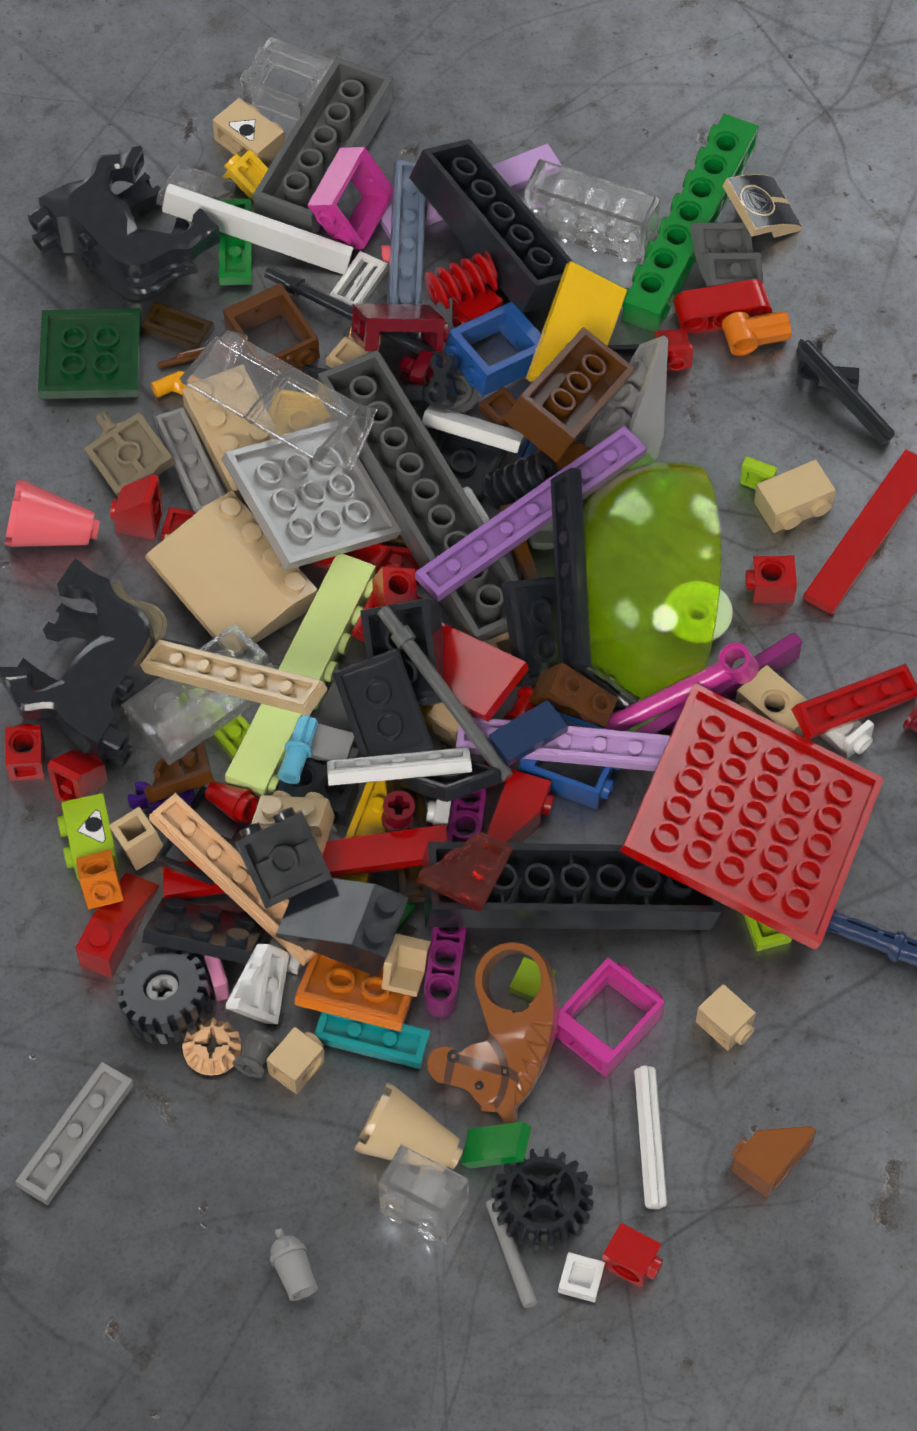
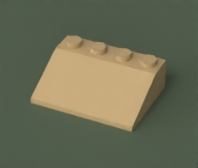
(230, 572)

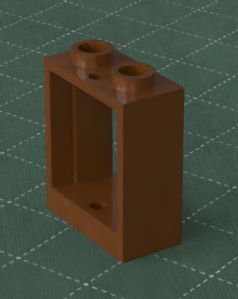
(272, 304)

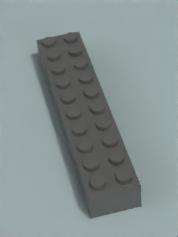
(421, 490)

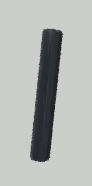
(845, 392)

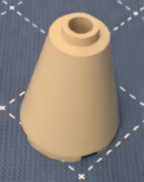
(402, 1121)

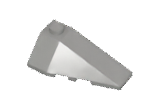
(639, 402)

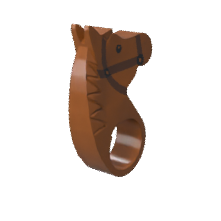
(519, 1043)

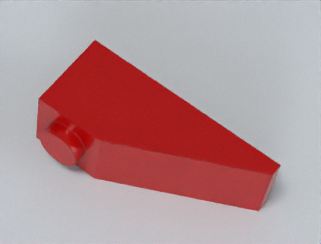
(521, 808)
(115, 926)

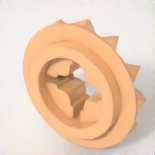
(222, 1060)

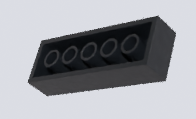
(492, 219)

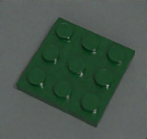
(89, 353)

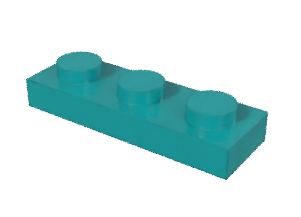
(374, 1041)

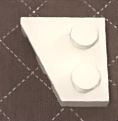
(261, 985)

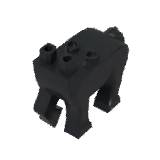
(102, 228)

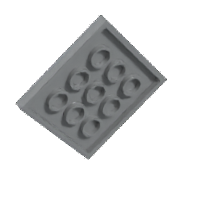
(309, 506)

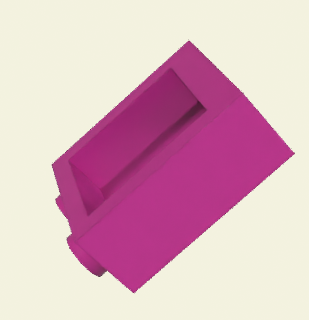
(376, 192)
(587, 1044)

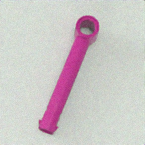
(677, 692)

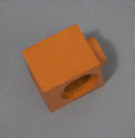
(99, 879)

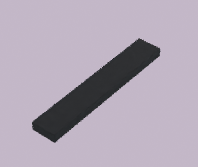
(570, 570)

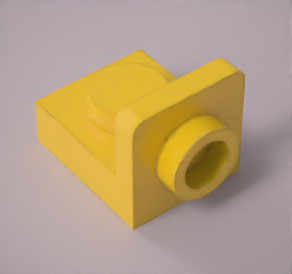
(246, 172)

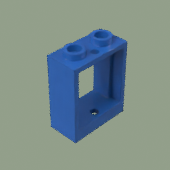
(514, 327)
(569, 788)

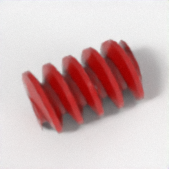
(461, 279)

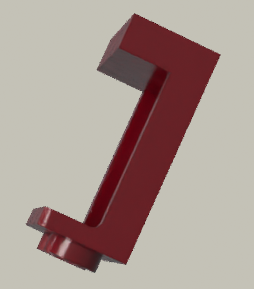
(376, 318)

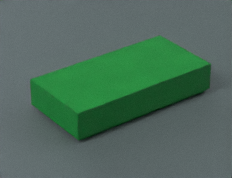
(496, 1145)

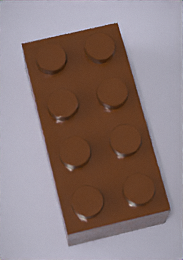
(569, 394)

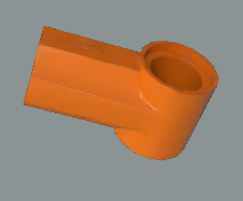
(747, 332)

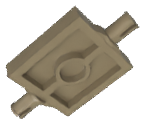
(128, 451)

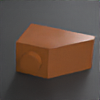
(770, 1156)

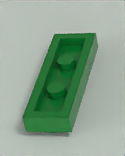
(235, 253)

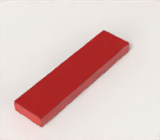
(855, 701)

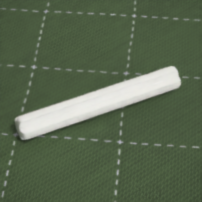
(650, 1137)

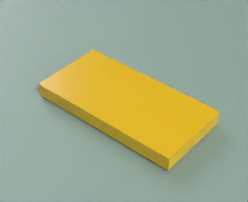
(580, 302)

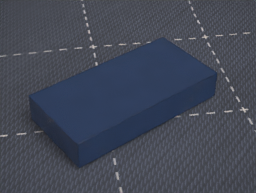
(528, 733)

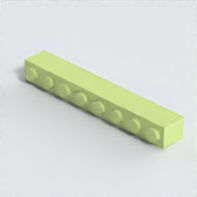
(312, 654)

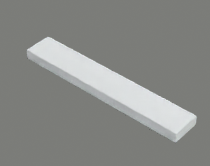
(260, 229)

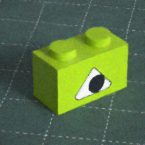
(87, 828)

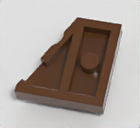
(182, 775)

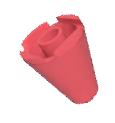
(47, 519)

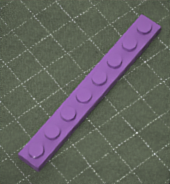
(525, 517)

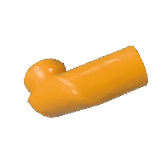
(168, 384)

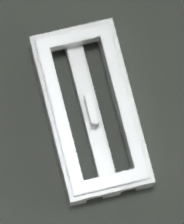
(370, 286)

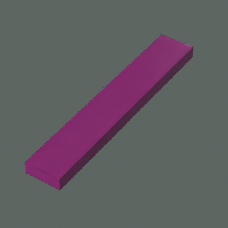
(775, 657)

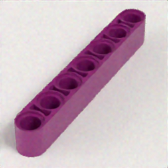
(452, 944)

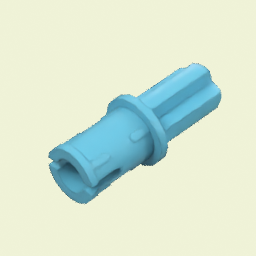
(298, 750)

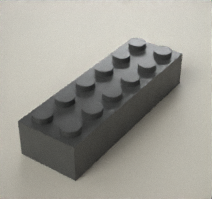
(339, 115)

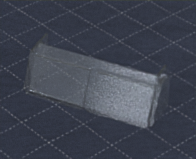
(280, 400)

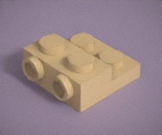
(314, 806)

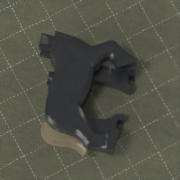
(101, 674)

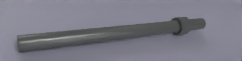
(404, 638)

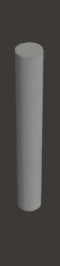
(513, 1260)

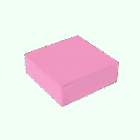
(217, 978)

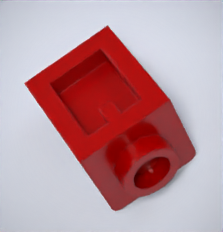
(679, 349)

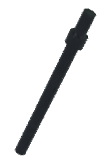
(296, 286)

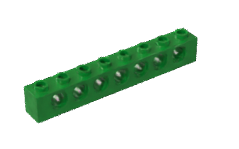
(701, 201)

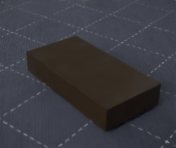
(177, 326)

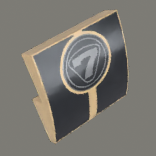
(761, 205)

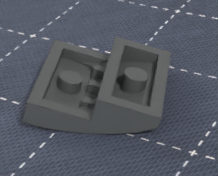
(725, 253)

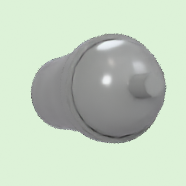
(293, 1266)

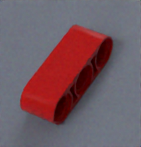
(708, 306)

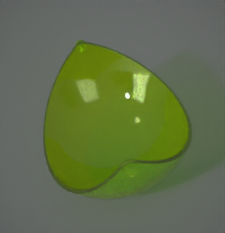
(653, 574)

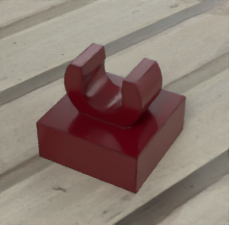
(418, 370)

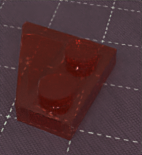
(469, 871)

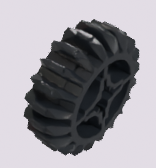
(562, 1221)

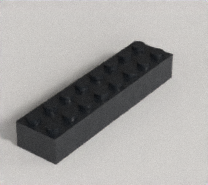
(573, 890)

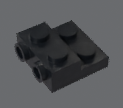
(282, 857)

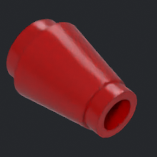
(233, 801)

